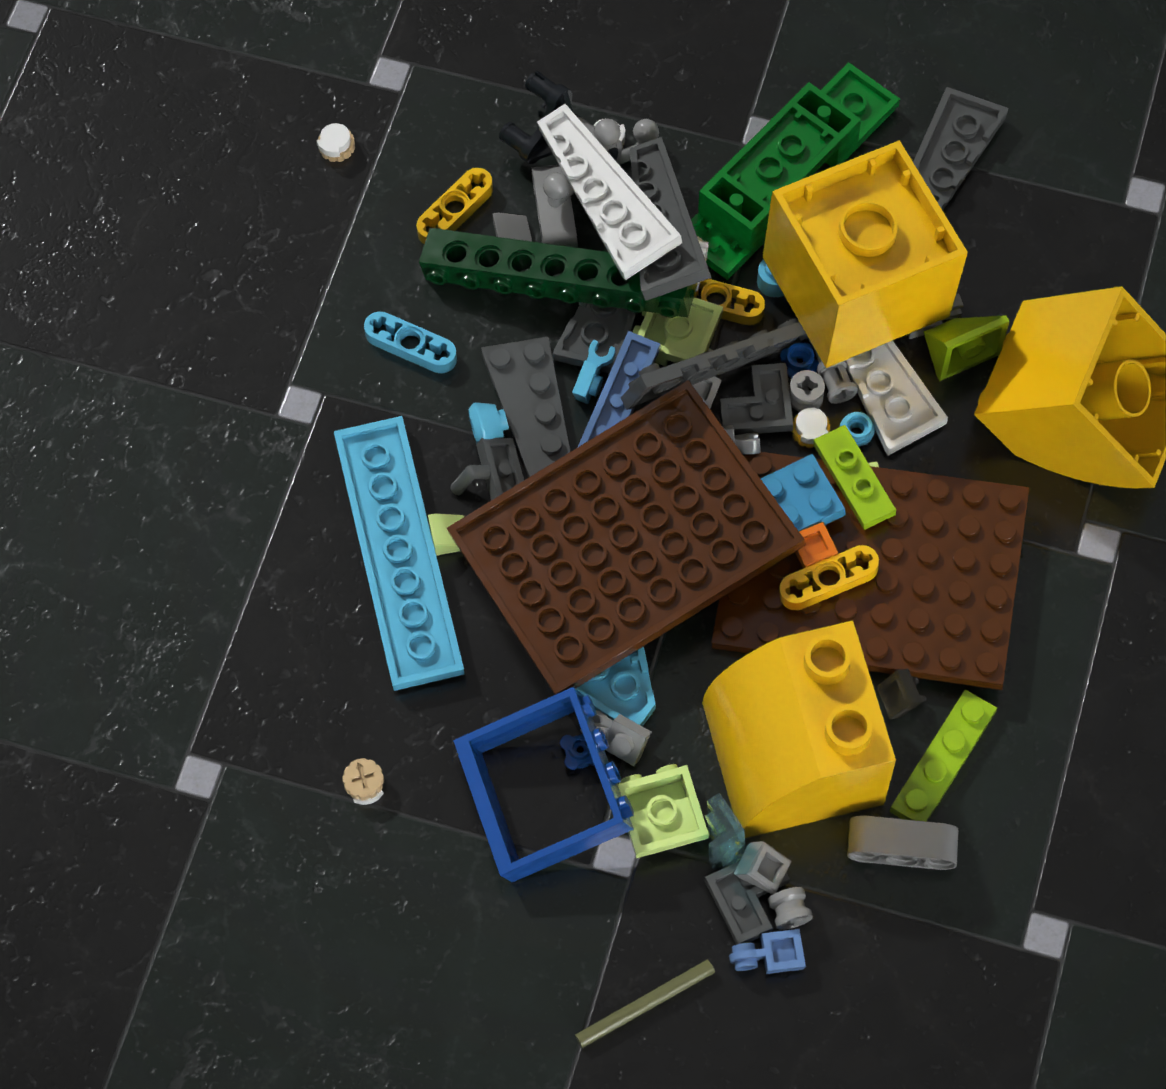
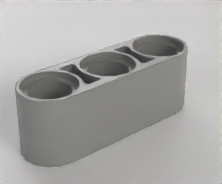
(558, 223)
(903, 842)

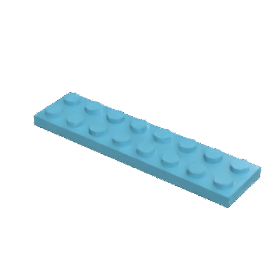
(398, 554)

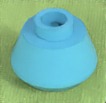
(487, 421)

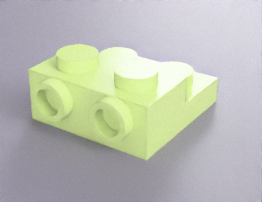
(682, 336)
(664, 810)

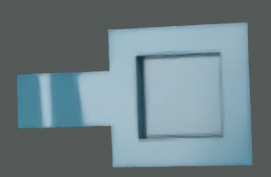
(589, 381)

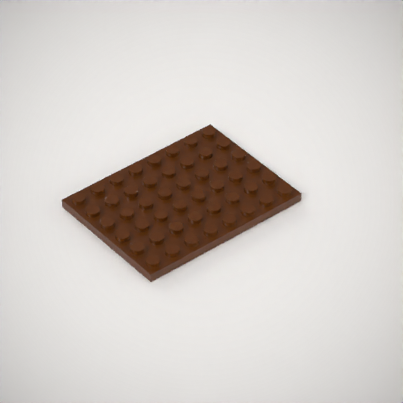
(625, 538)
(939, 584)

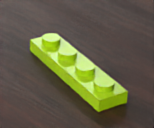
(943, 758)

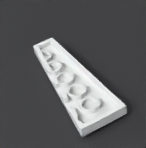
(617, 207)
(894, 397)

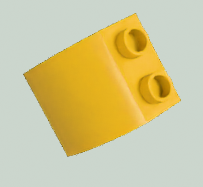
(1082, 389)
(800, 731)

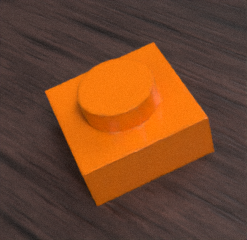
(817, 545)

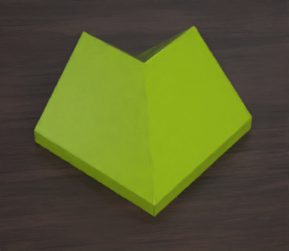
(965, 343)

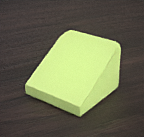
(441, 538)

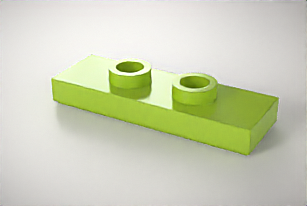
(854, 477)

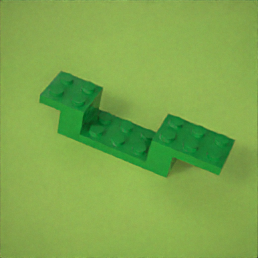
(793, 145)

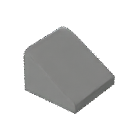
(511, 226)
(762, 866)

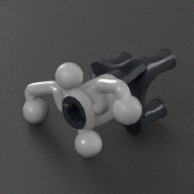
(535, 147)

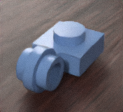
(780, 951)

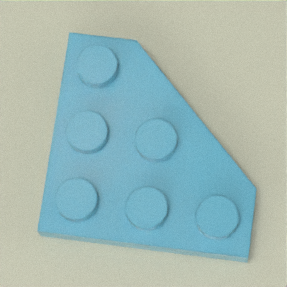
(623, 689)

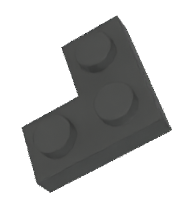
(768, 408)
(740, 904)

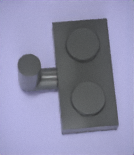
(498, 467)

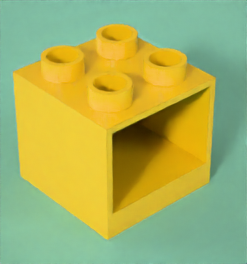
(863, 253)

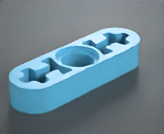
(436, 343)

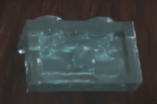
(725, 832)

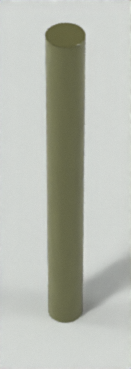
(644, 1003)

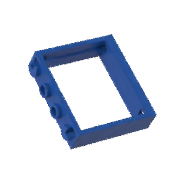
(537, 715)

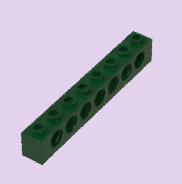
(543, 261)

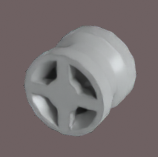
(804, 398)
(790, 908)

